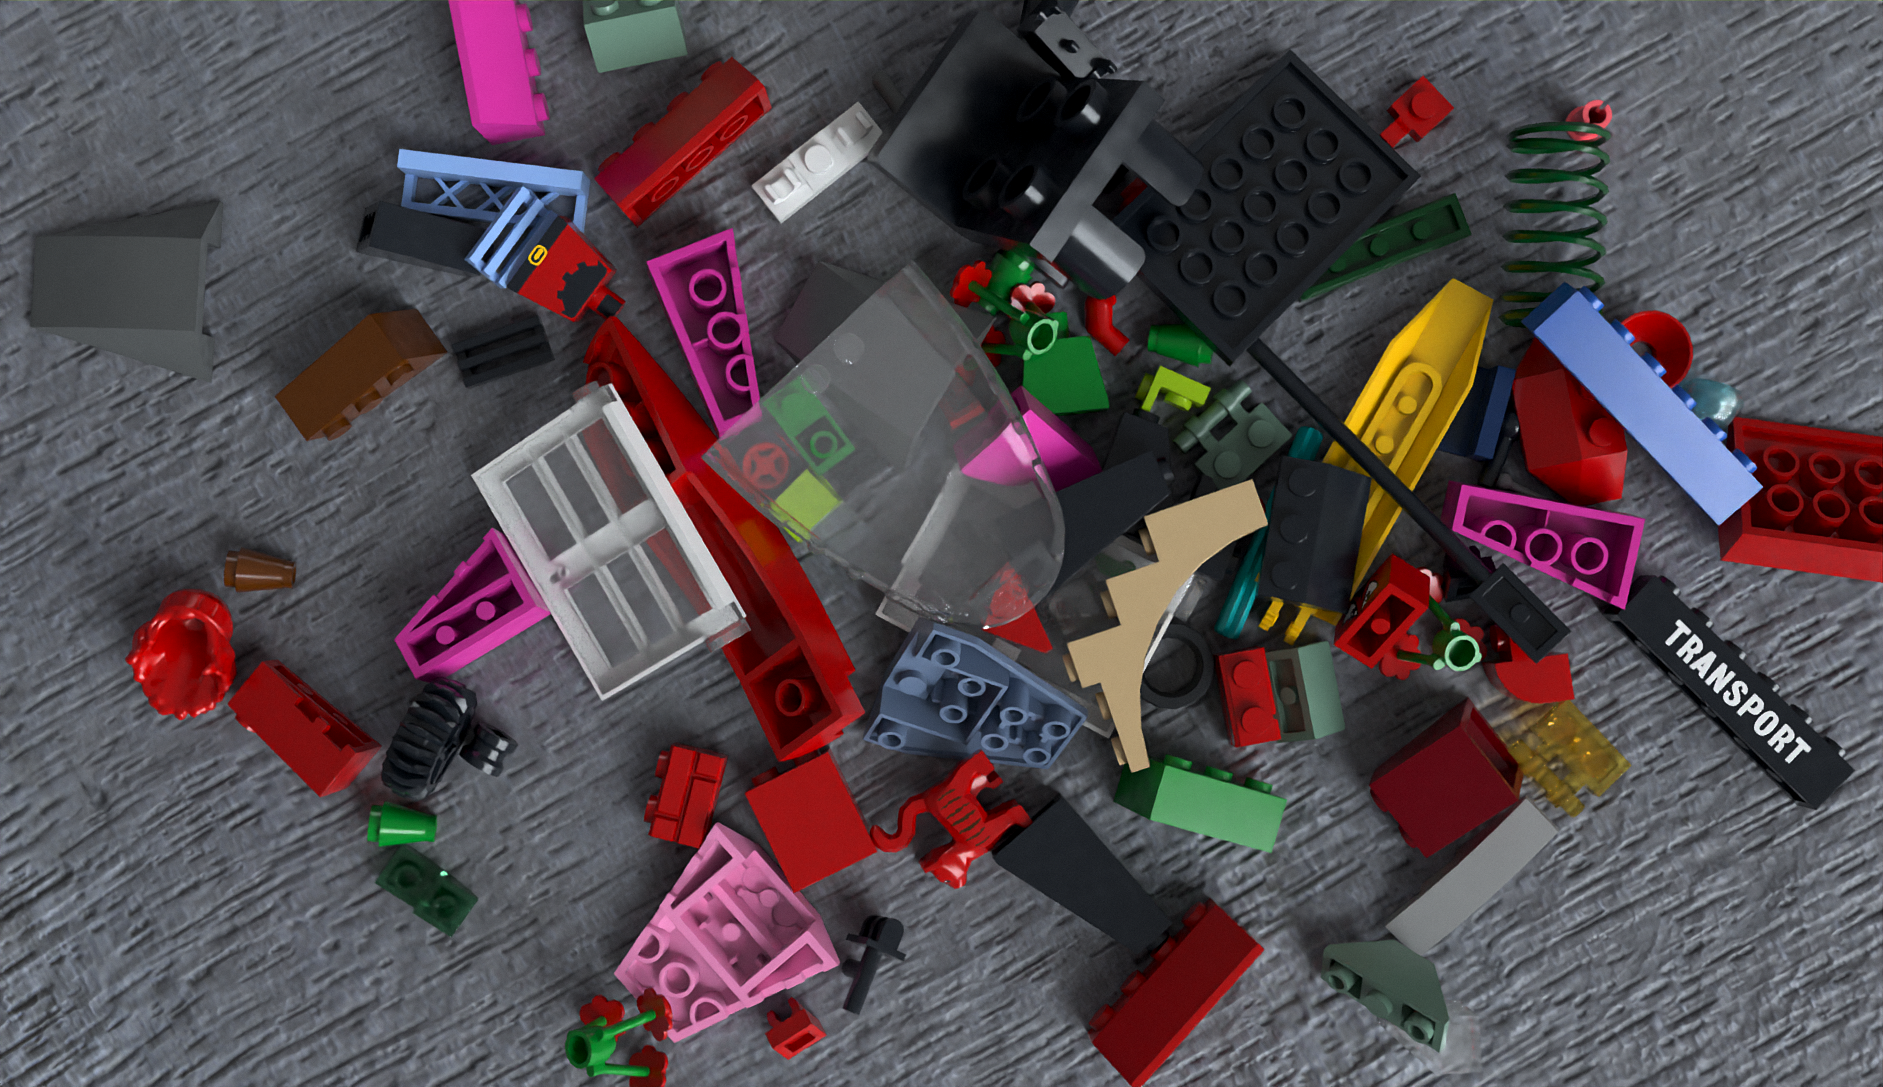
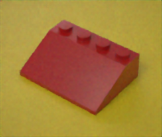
(1816, 501)

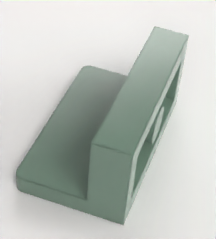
(1305, 692)

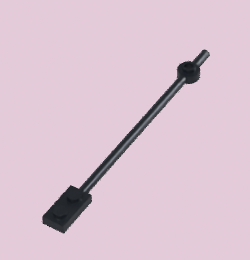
(1498, 592)

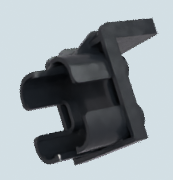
(1023, 154)

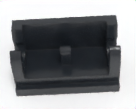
(1063, 43)

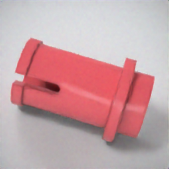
(1589, 114)

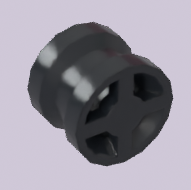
(488, 749)

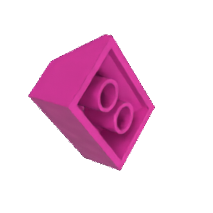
(499, 69)

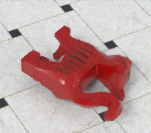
(961, 814)

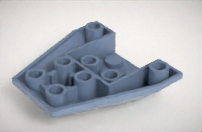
(961, 695)

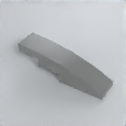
(1472, 876)

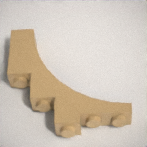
(1116, 657)

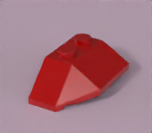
(1565, 432)

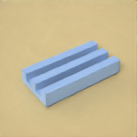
(534, 208)

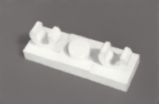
(818, 163)

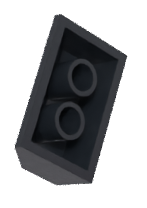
(1313, 535)

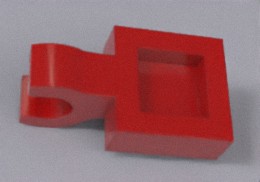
(1416, 112)

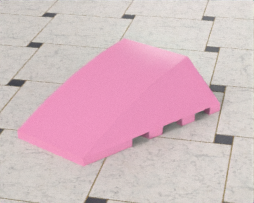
(726, 936)

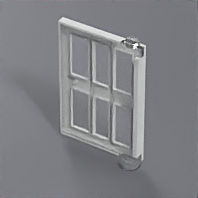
(609, 543)

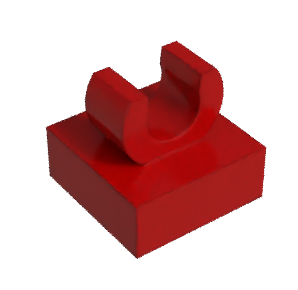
(795, 1032)

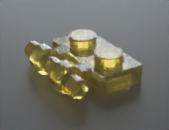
(1579, 747)

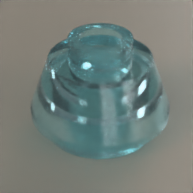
(1714, 400)

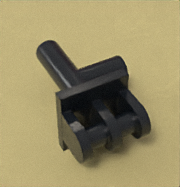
(880, 938)

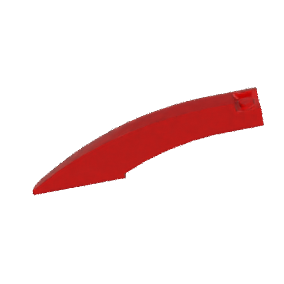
(792, 654)

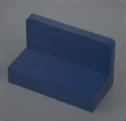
(1481, 415)

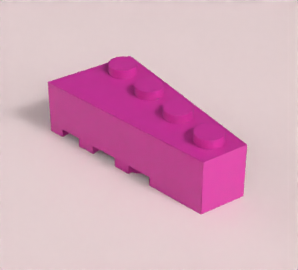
(708, 318)
(1562, 539)

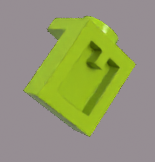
(1179, 390)

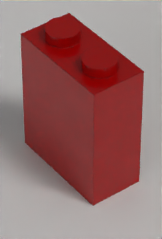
(810, 818)

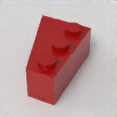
(303, 728)

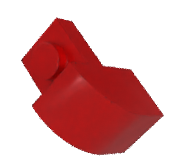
(1523, 679)

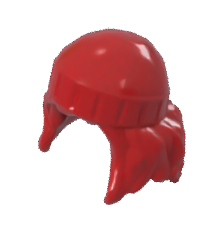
(185, 654)

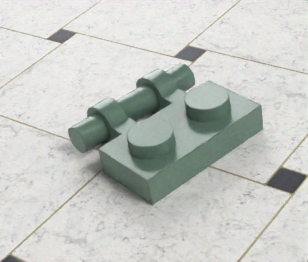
(1243, 447)

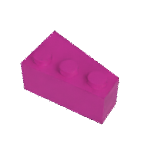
(473, 613)

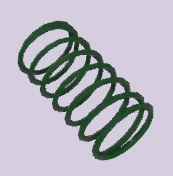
(1581, 206)

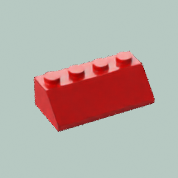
(684, 140)
(1173, 991)

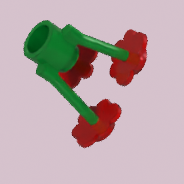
(1028, 307)
(1454, 646)
(596, 1041)

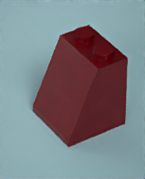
(1447, 780)

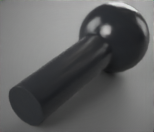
(1508, 434)

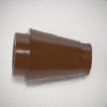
(257, 571)

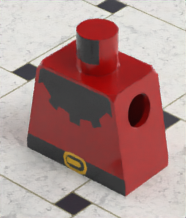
(568, 274)

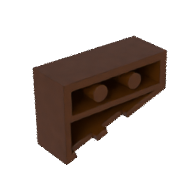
(359, 372)

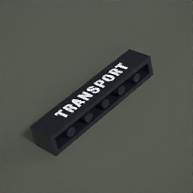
(1730, 692)

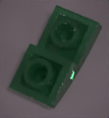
(427, 888)

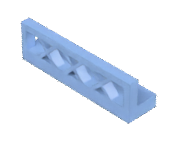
(488, 173)

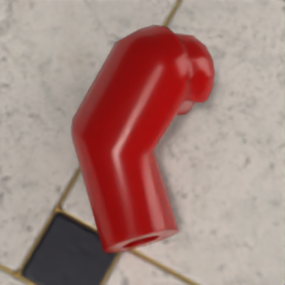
(1099, 324)

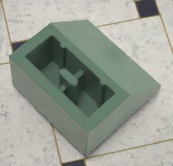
(633, 32)

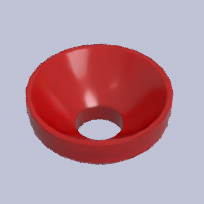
(1667, 341)

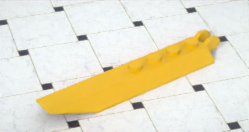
(1407, 414)

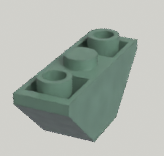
(1391, 985)

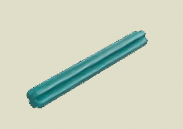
(1243, 588)

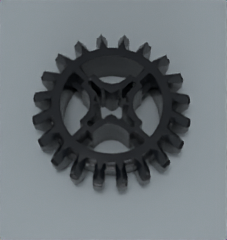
(428, 738)

